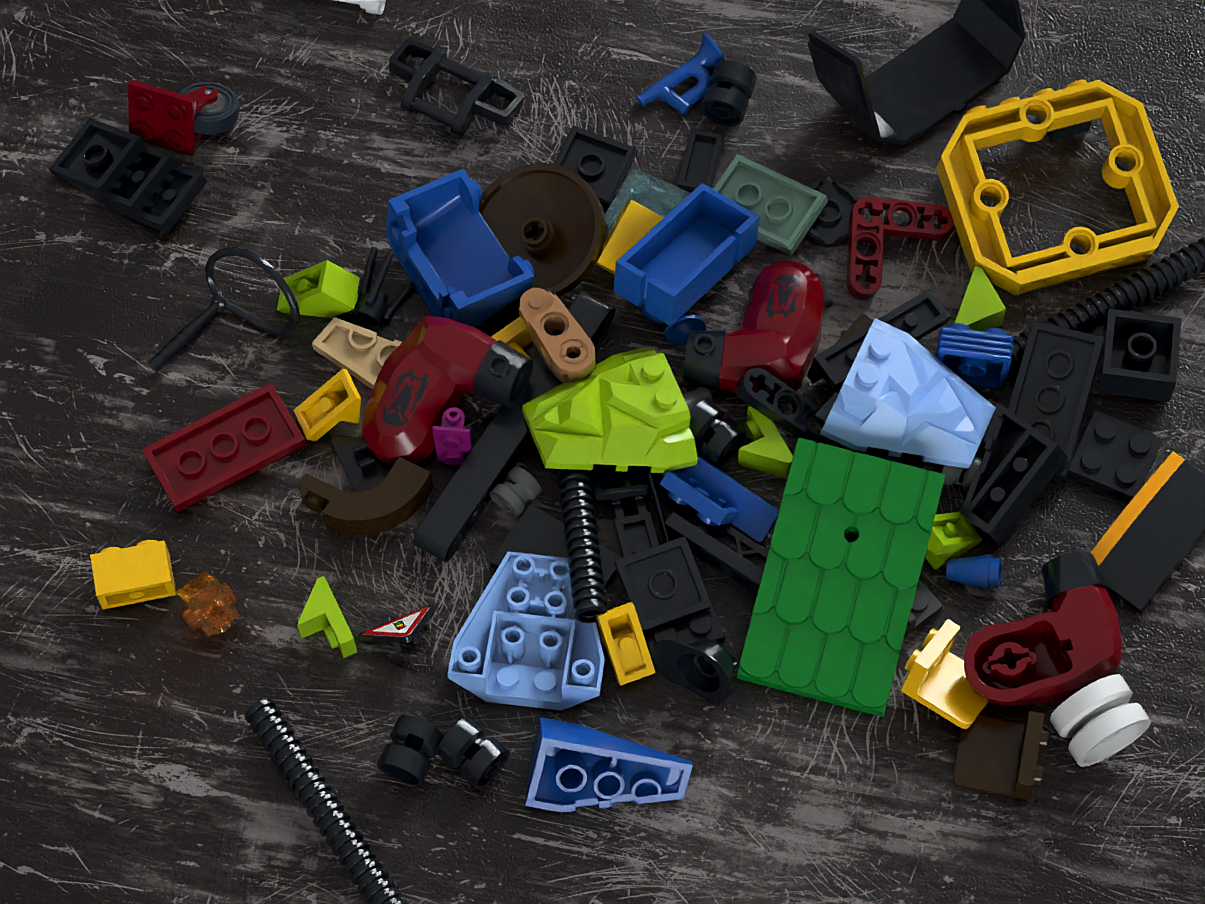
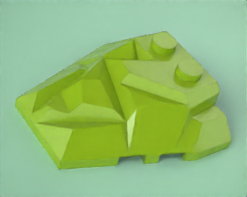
(616, 416)

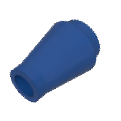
(976, 571)

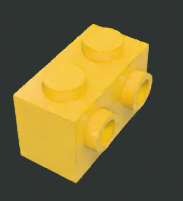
(132, 574)

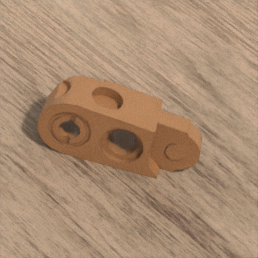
(545, 313)

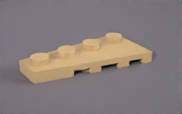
(354, 349)

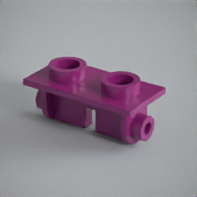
(451, 438)

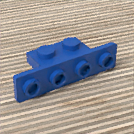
(720, 499)

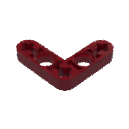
(874, 231)

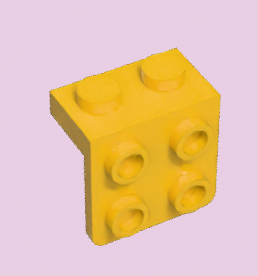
(939, 679)

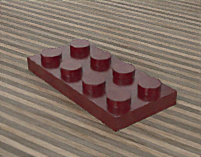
(224, 447)

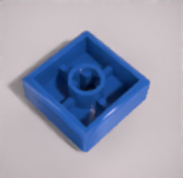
(976, 355)

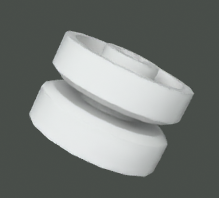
(1100, 720)

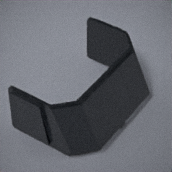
(929, 77)

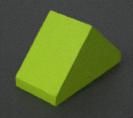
(981, 304)

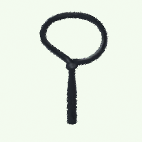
(219, 304)

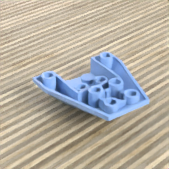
(524, 639)

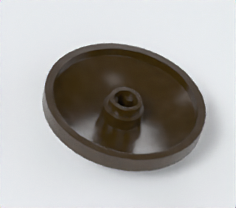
(549, 220)

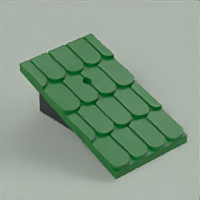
(840, 577)

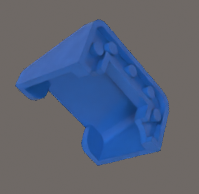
(453, 251)

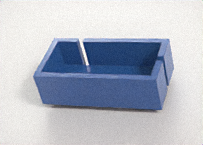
(686, 254)

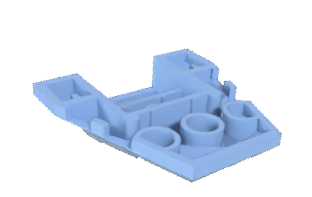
(907, 403)

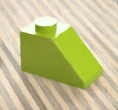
(322, 291)

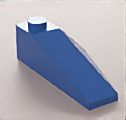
(589, 768)

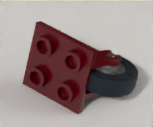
(180, 118)

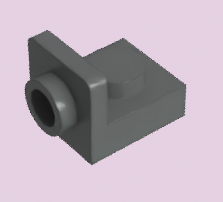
(923, 609)

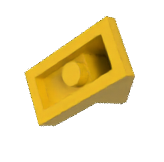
(329, 405)
(625, 643)

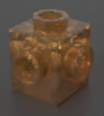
(208, 604)

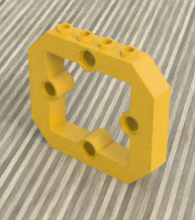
(1130, 142)

